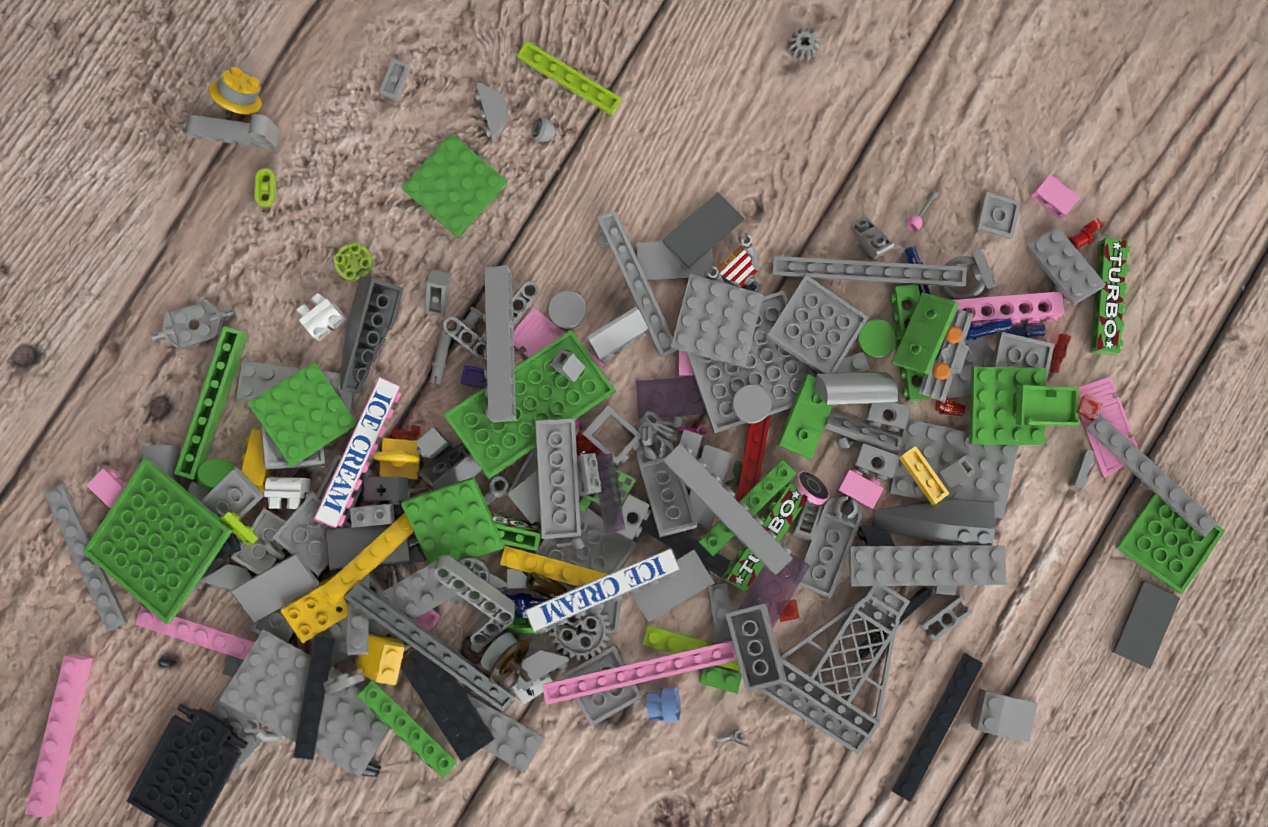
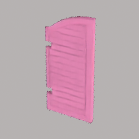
(538, 332)
(1112, 412)

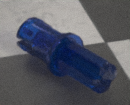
(1028, 331)

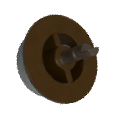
(504, 658)

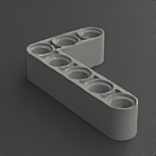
(258, 133)
(476, 340)
(496, 606)

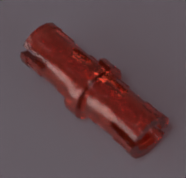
(1059, 352)

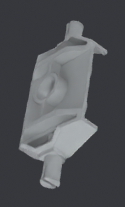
(177, 324)

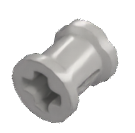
(472, 319)

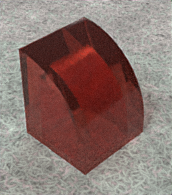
(585, 446)

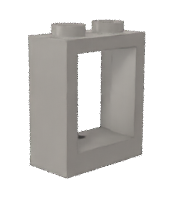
(599, 421)

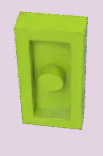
(246, 533)

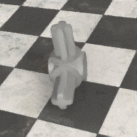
(649, 426)
(493, 493)

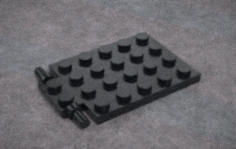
(187, 769)

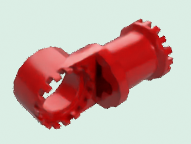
(1085, 234)

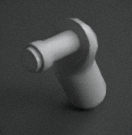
(274, 552)

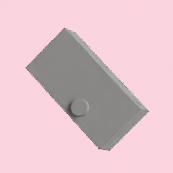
(756, 647)

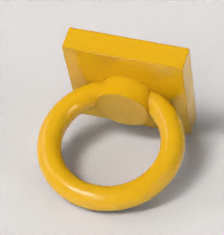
(398, 458)

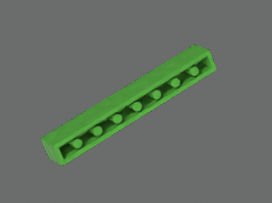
(211, 402)

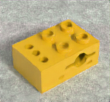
(312, 614)

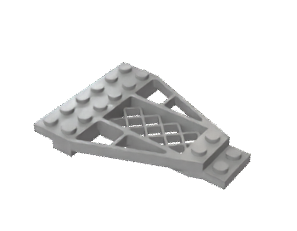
(820, 704)

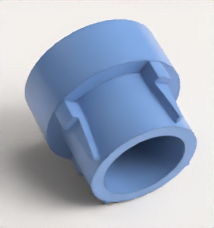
(664, 705)

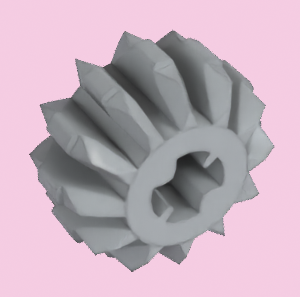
(803, 51)

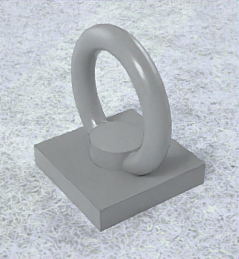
(982, 273)

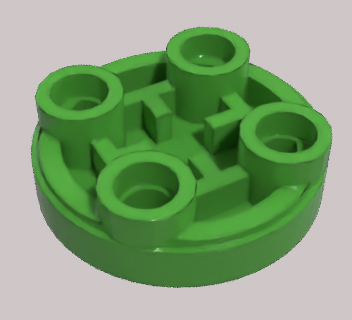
(877, 338)
(213, 472)

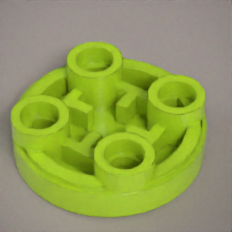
(353, 261)

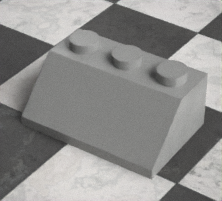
(618, 334)

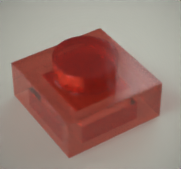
(1089, 407)
(790, 612)

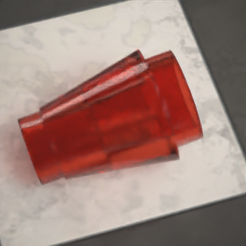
(950, 407)

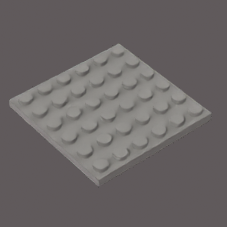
(766, 366)

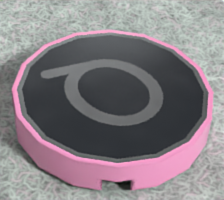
(812, 487)

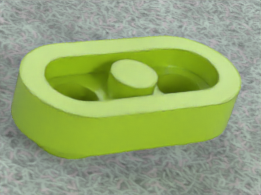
(265, 188)

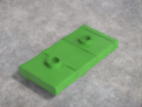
(925, 333)
(1047, 405)
(805, 420)

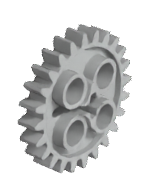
(576, 645)

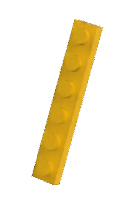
(366, 561)
(548, 567)

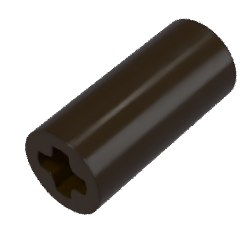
(544, 586)

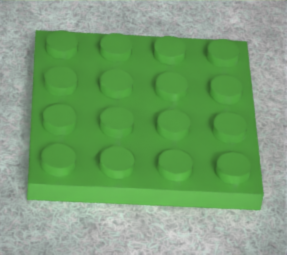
(454, 185)
(995, 402)
(302, 414)
(453, 522)
(1167, 544)

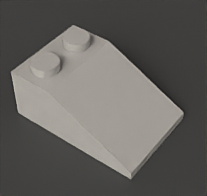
(1004, 715)

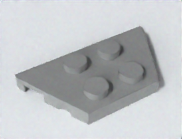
(980, 356)

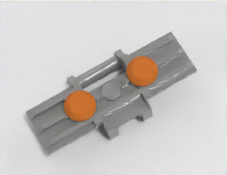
(950, 358)

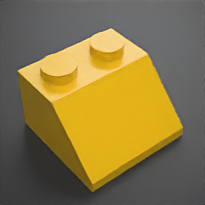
(382, 660)

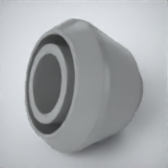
(543, 129)

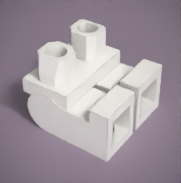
(320, 317)
(290, 488)

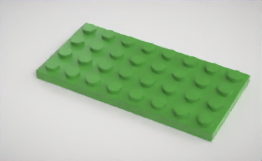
(539, 396)

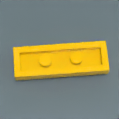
(924, 475)

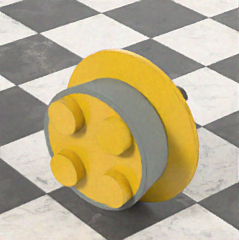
(236, 92)

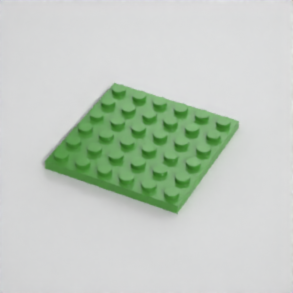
(157, 540)

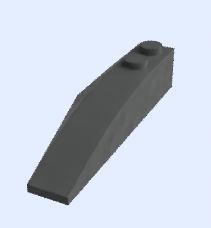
(368, 324)
(449, 467)
(947, 521)

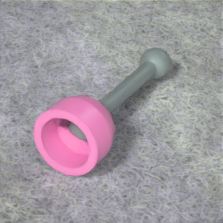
(915, 222)

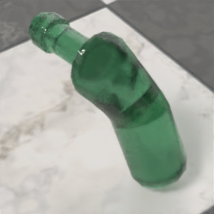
(736, 472)

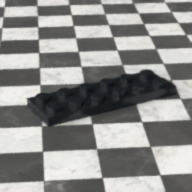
(447, 705)

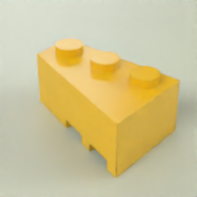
(253, 461)

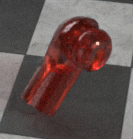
(405, 435)

